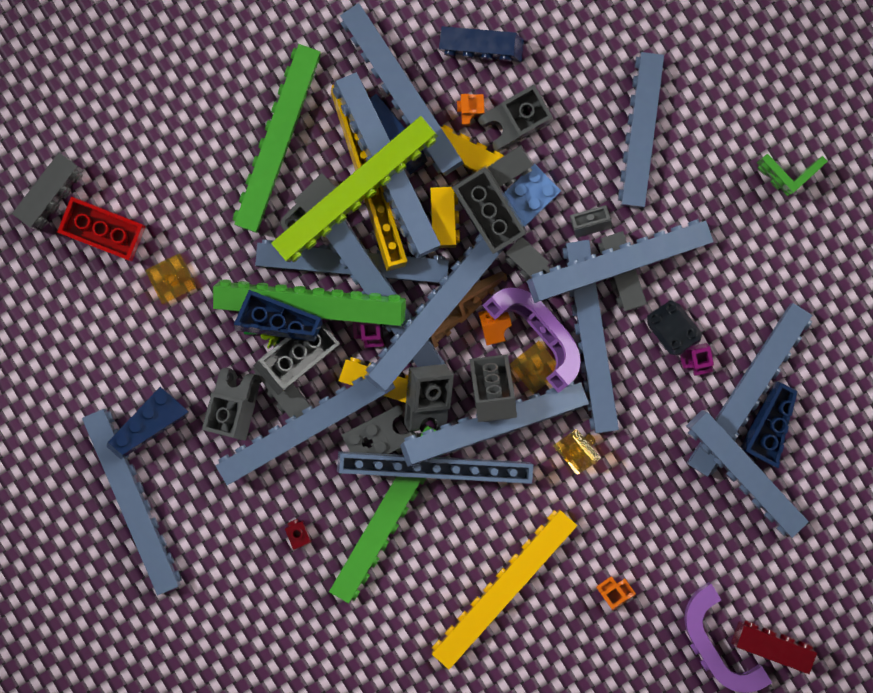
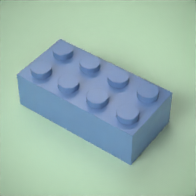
(531, 194)

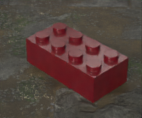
(775, 648)

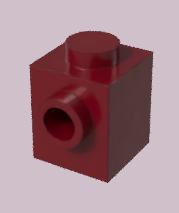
(297, 534)

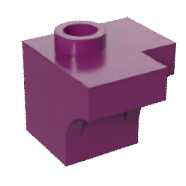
(369, 333)
(698, 358)

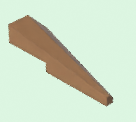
(467, 305)

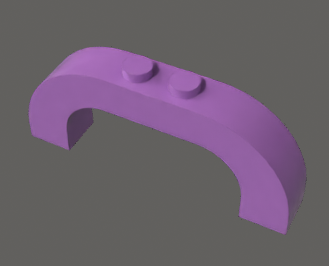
(546, 327)
(745, 682)

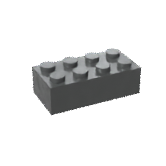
(48, 192)
(489, 209)
(294, 358)
(493, 388)

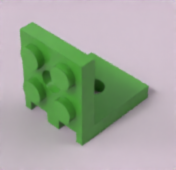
(781, 180)

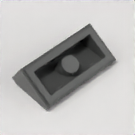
(591, 221)

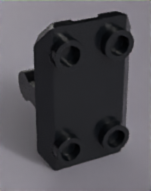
(674, 328)

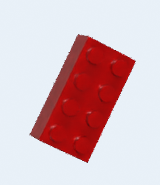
(101, 229)

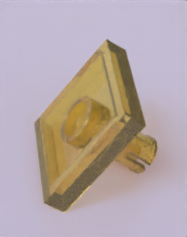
(171, 278)
(534, 366)
(578, 450)

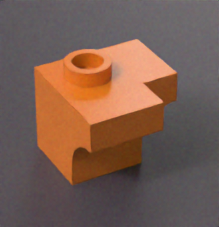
(470, 107)
(494, 329)
(615, 593)

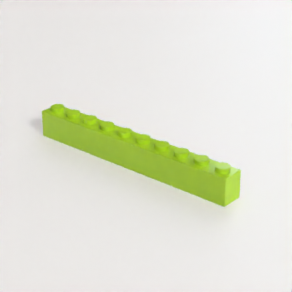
(355, 189)

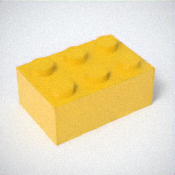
(444, 216)

